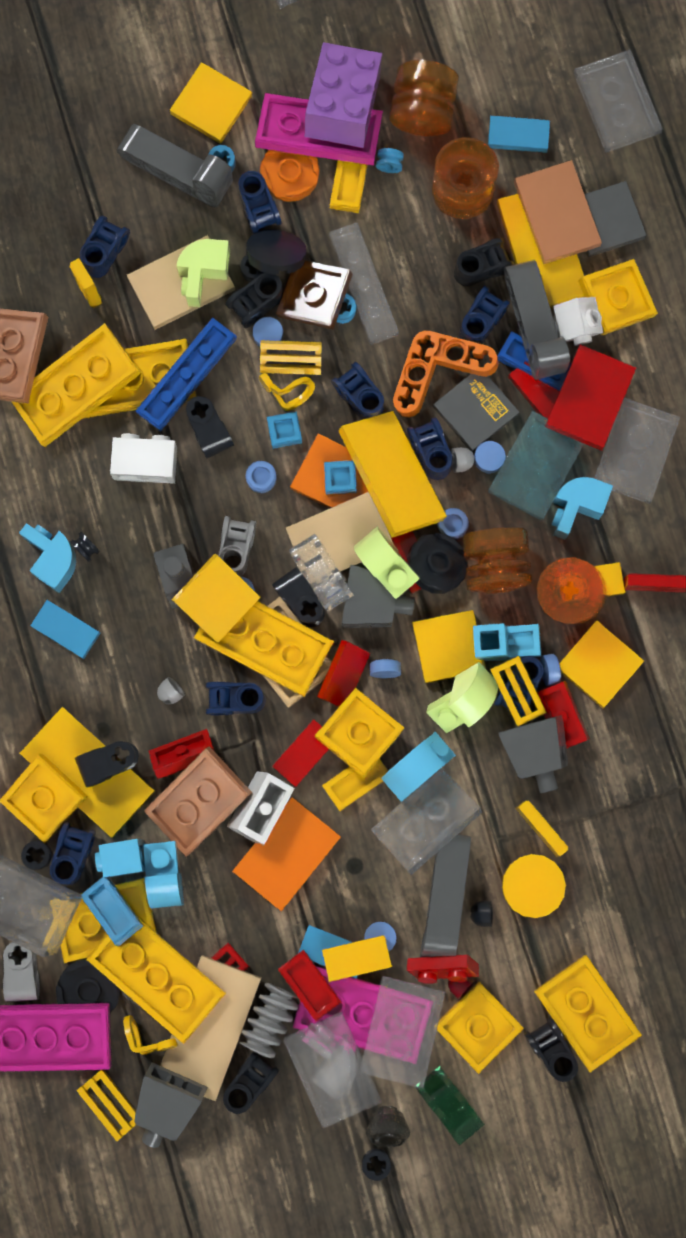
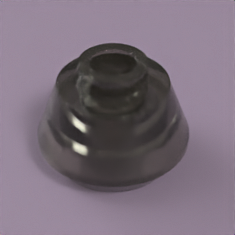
(388, 1128)

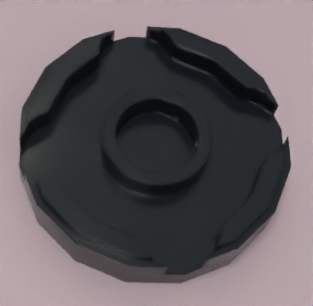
(275, 251)
(437, 562)
(85, 985)

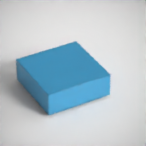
(284, 430)
(340, 477)

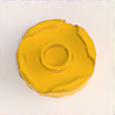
(533, 886)

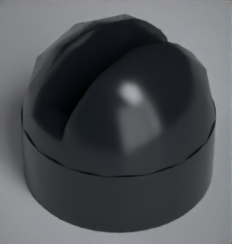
(482, 913)

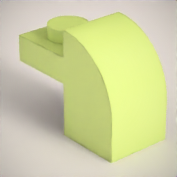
(202, 260)
(385, 562)
(468, 701)

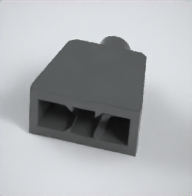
(174, 570)
(372, 602)
(537, 750)
(166, 1104)

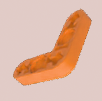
(438, 356)

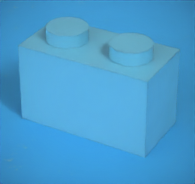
(120, 858)

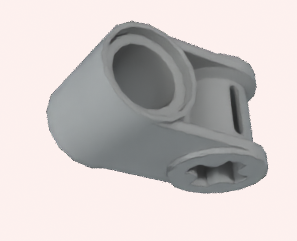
(237, 541)
(22, 977)

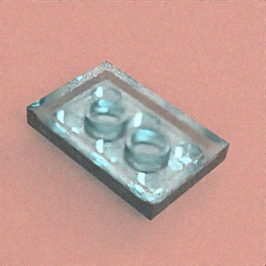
(535, 467)

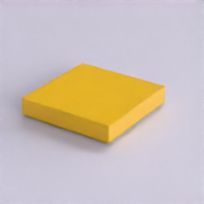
(211, 103)
(619, 295)
(216, 598)
(445, 645)
(600, 664)
(359, 732)
(43, 798)
(478, 1027)

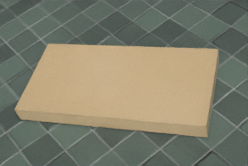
(212, 1045)

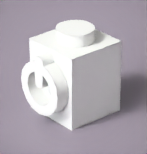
(578, 320)

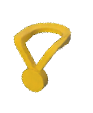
(277, 392)
(131, 1025)

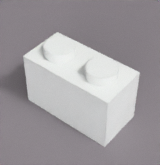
(143, 459)
(262, 808)

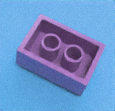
(343, 95)

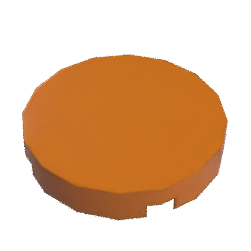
(289, 174)

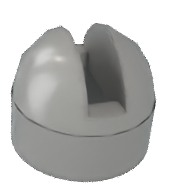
(461, 459)
(170, 691)

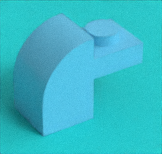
(583, 496)
(57, 560)
(505, 642)
(418, 766)
(162, 875)

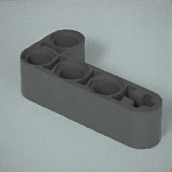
(200, 178)
(543, 348)
(446, 898)

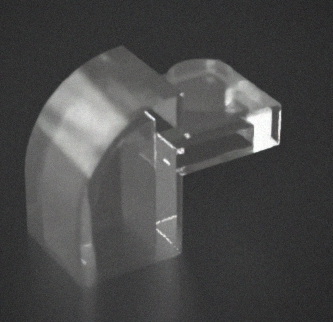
(321, 572)
(340, 1061)

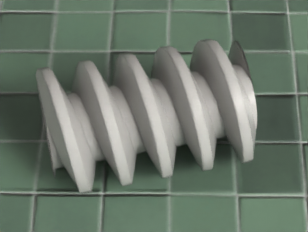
(270, 1021)

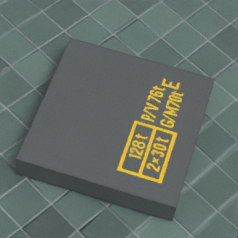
(475, 410)

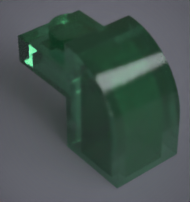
(450, 1105)

